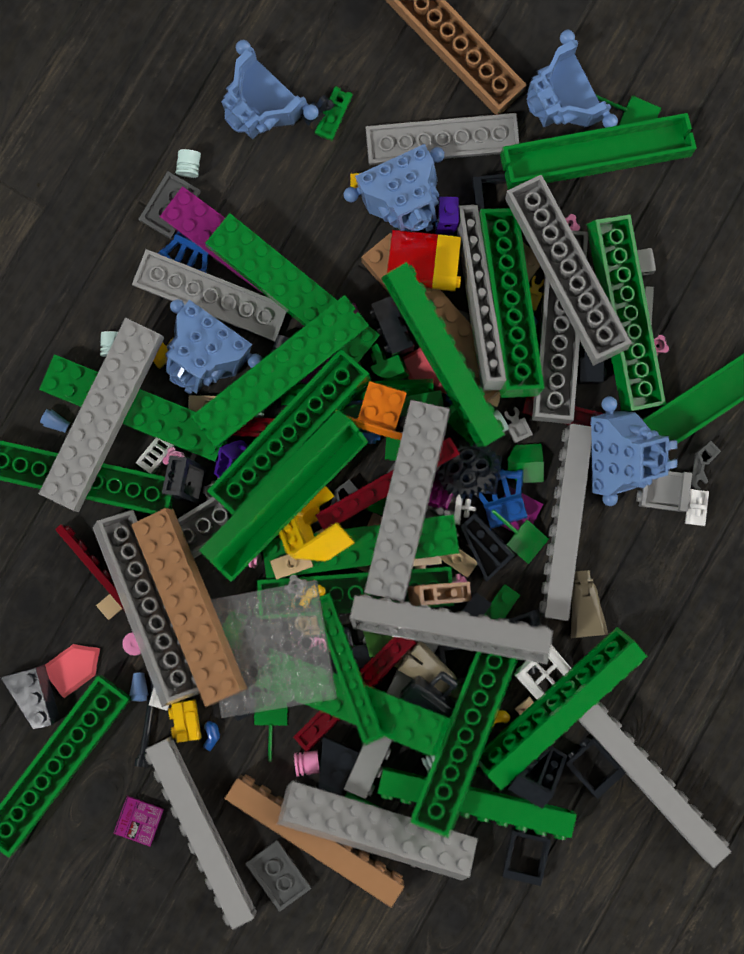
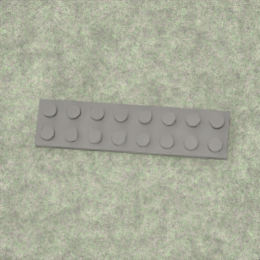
(455, 136)
(215, 296)

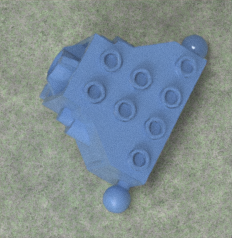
(564, 93)
(258, 99)
(401, 189)
(204, 349)
(626, 452)

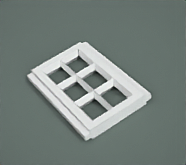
(530, 684)

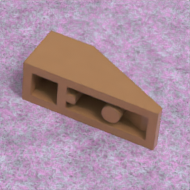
(439, 593)

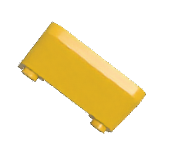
(299, 537)

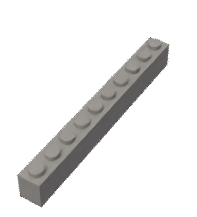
(480, 299)
(371, 756)

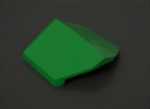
(530, 460)

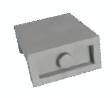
(667, 492)

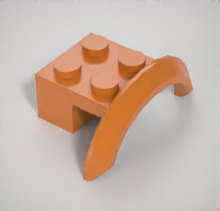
(381, 410)

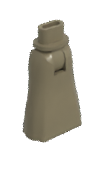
(587, 614)
(424, 663)

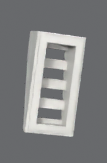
(145, 455)

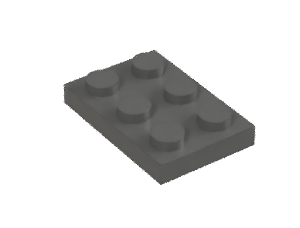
(160, 200)
(278, 875)

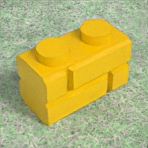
(185, 721)

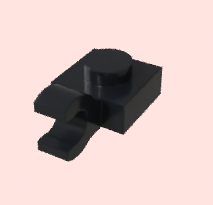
(323, 104)

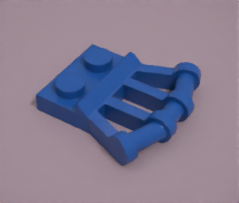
(186, 243)
(510, 507)

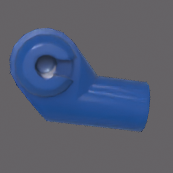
(213, 735)

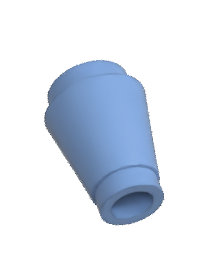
(54, 421)
(138, 688)

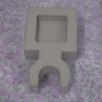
(518, 428)

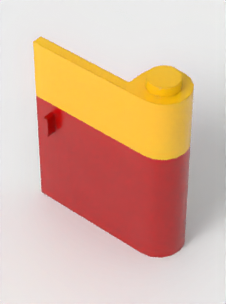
(431, 256)

